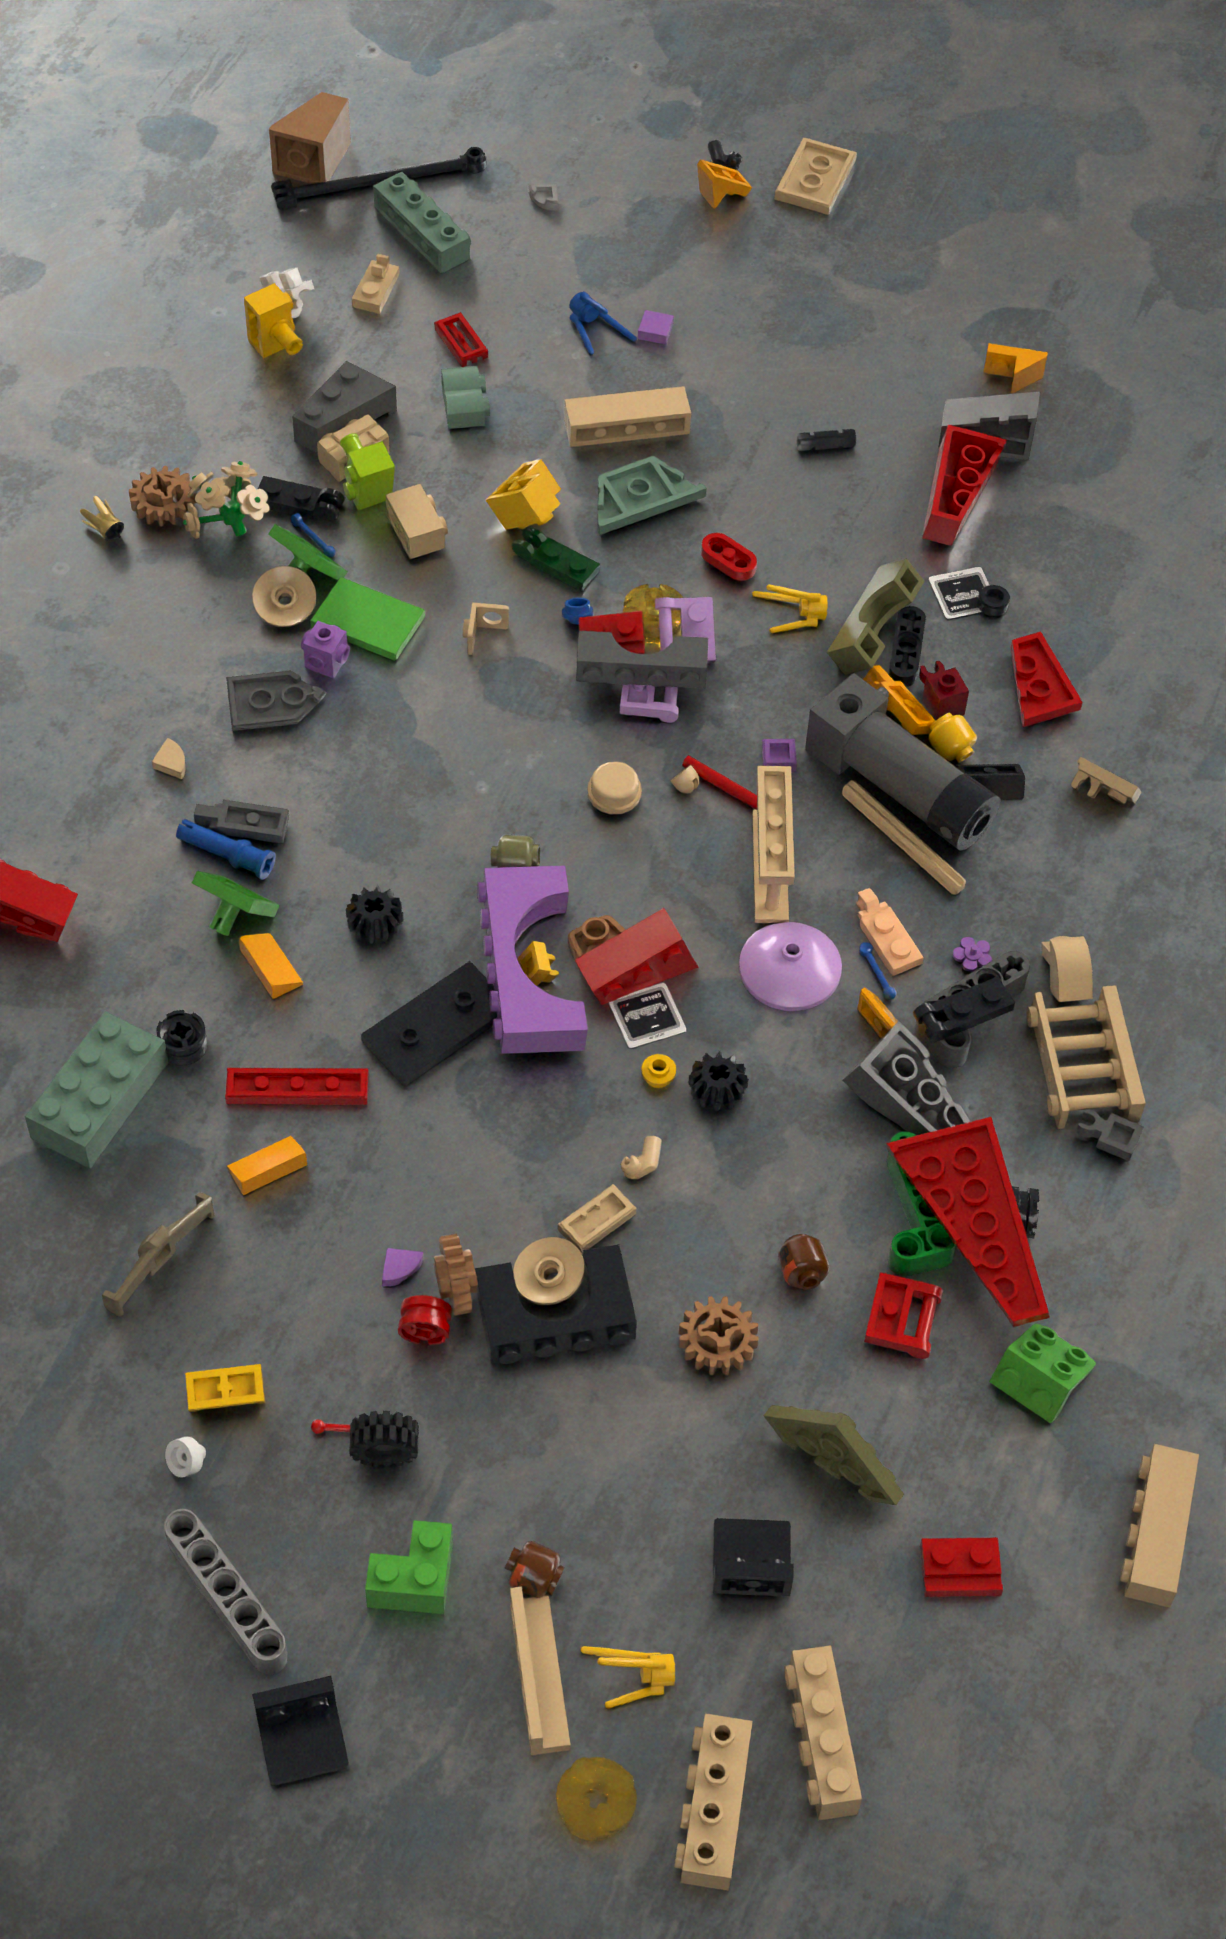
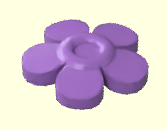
(972, 954)

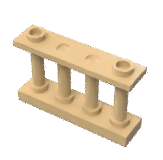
(773, 844)
(1113, 1038)

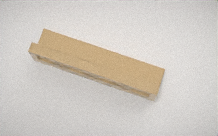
(539, 1673)

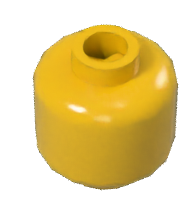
(952, 737)

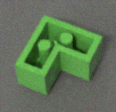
(414, 1580)

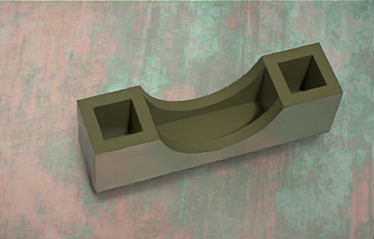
(889, 590)

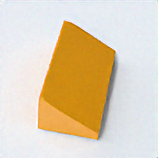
(269, 964)
(875, 1012)
(267, 1165)

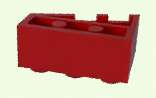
(33, 903)
(636, 959)

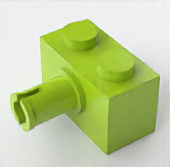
(367, 472)

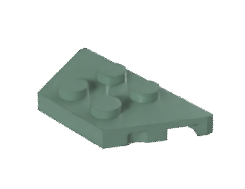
(642, 492)

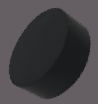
(993, 600)

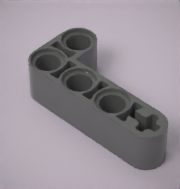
(1012, 971)

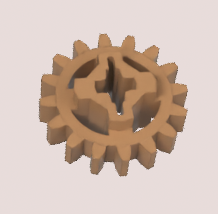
(161, 495)
(455, 1274)
(704, 1341)

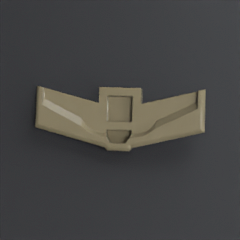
(156, 1250)

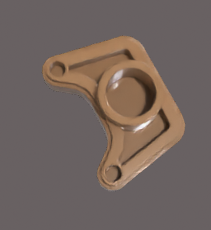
(592, 934)

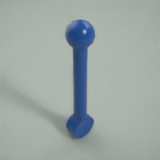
(297, 520)
(866, 951)

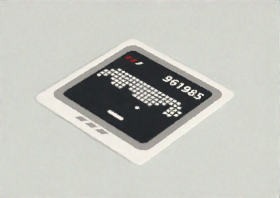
(959, 591)
(647, 1015)

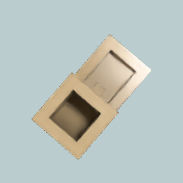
(1069, 968)

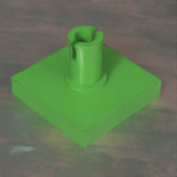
(306, 554)
(233, 899)

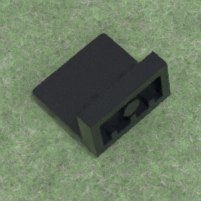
(752, 1557)
(300, 1730)

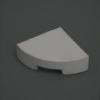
(544, 195)

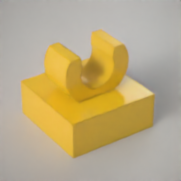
(536, 963)

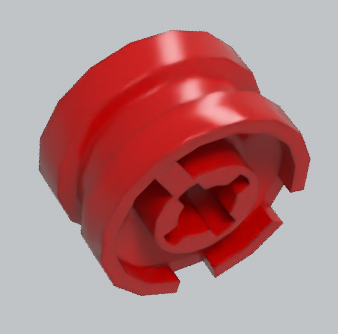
(425, 1319)

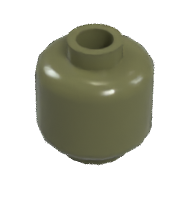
(515, 852)

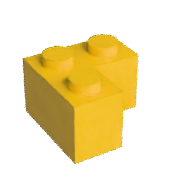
(526, 496)

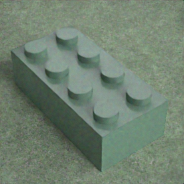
(97, 1089)

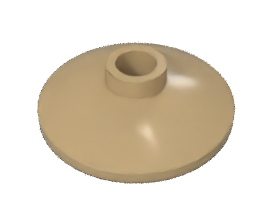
(280, 583)
(542, 1259)

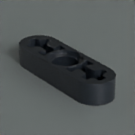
(903, 635)

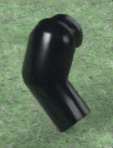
(718, 157)

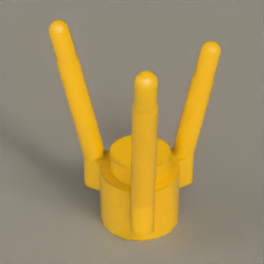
(811, 606)
(654, 1669)

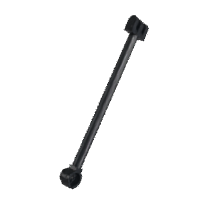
(286, 195)

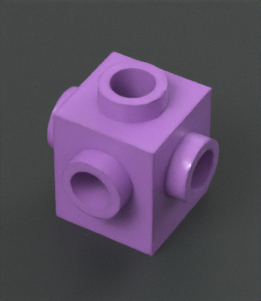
(325, 649)

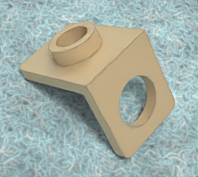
(478, 619)

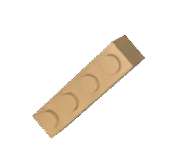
(627, 416)
(1161, 1525)

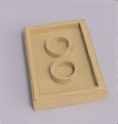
(815, 176)

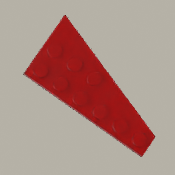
(972, 1197)

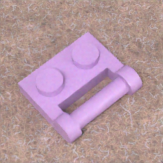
(695, 620)
(639, 701)

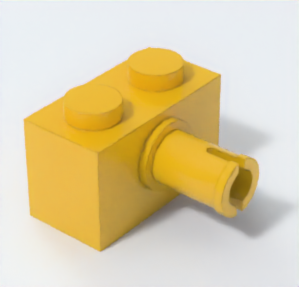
(271, 322)

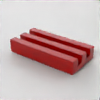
(468, 354)

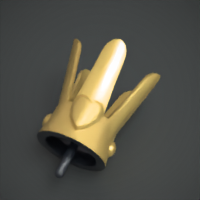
(105, 521)

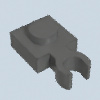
(1114, 1135)

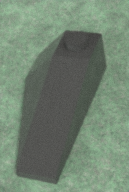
(904, 1085)

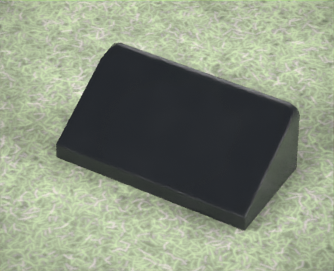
(1003, 780)

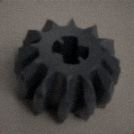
(374, 914)
(718, 1081)

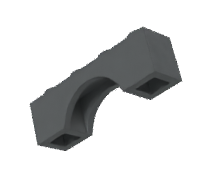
(605, 661)

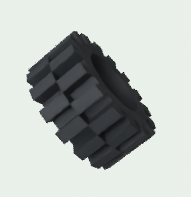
(384, 1439)

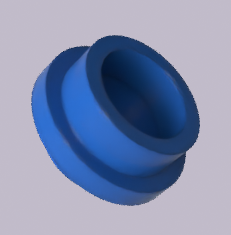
(577, 608)

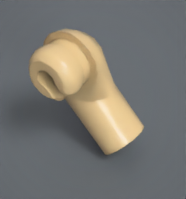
(644, 1164)

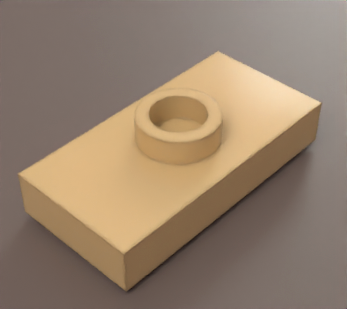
(597, 1218)

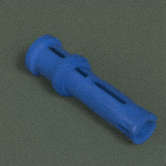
(239, 852)

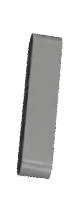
(230, 1607)

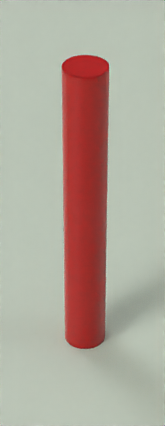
(722, 782)

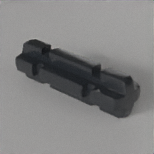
(826, 439)

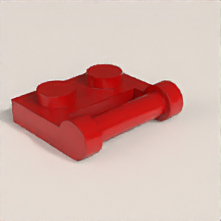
(891, 1312)

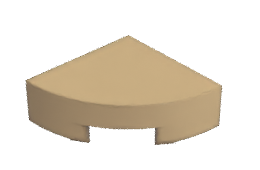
(170, 759)

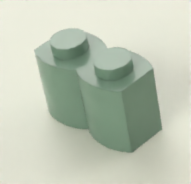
(463, 397)

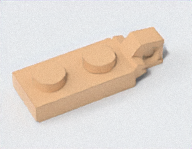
(887, 934)

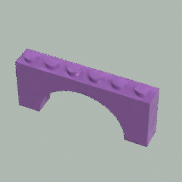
(526, 1014)

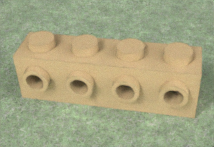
(824, 1733)
(716, 1802)

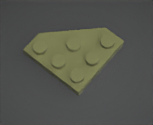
(838, 1449)

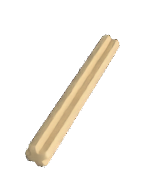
(904, 837)

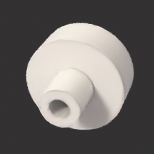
(184, 1456)

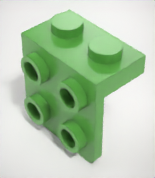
(1041, 1371)

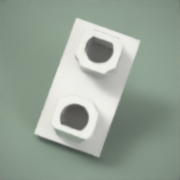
(291, 283)

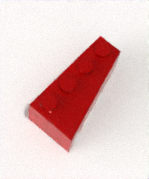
(960, 475)

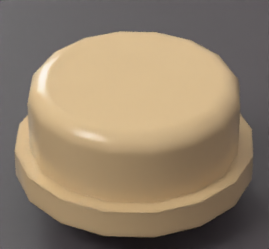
(614, 788)

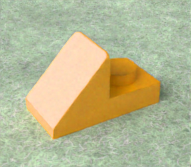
(718, 180)
(1022, 364)

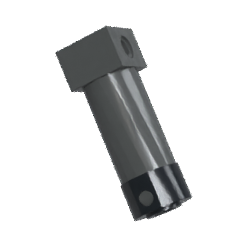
(854, 731)

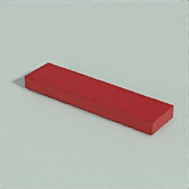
(297, 1086)

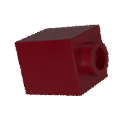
(943, 691)

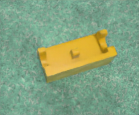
(224, 1387)

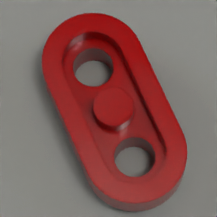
(731, 557)

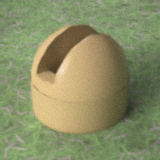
(686, 780)

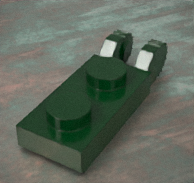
(556, 559)

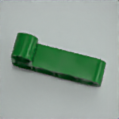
(923, 1231)

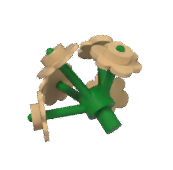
(214, 493)

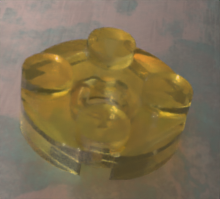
(642, 599)
(586, 1777)

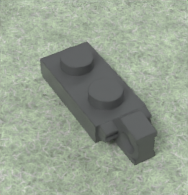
(244, 820)

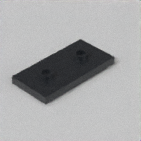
(433, 1024)

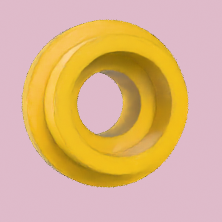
(655, 1078)

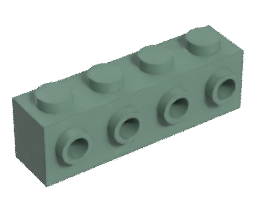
(422, 222)

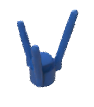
(587, 310)

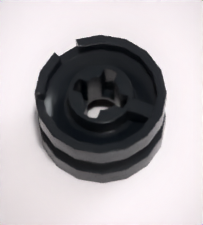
(185, 1050)
(1027, 1207)

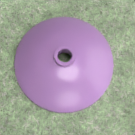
(787, 979)

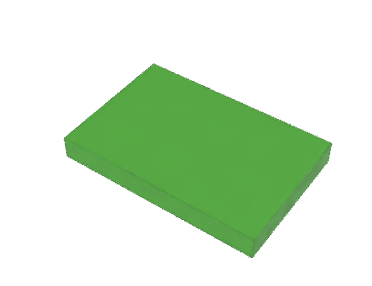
(370, 618)

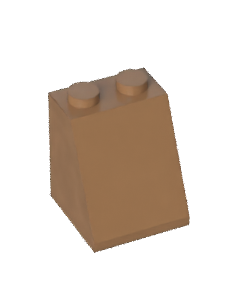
(311, 139)

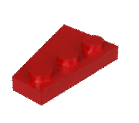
(1041, 681)

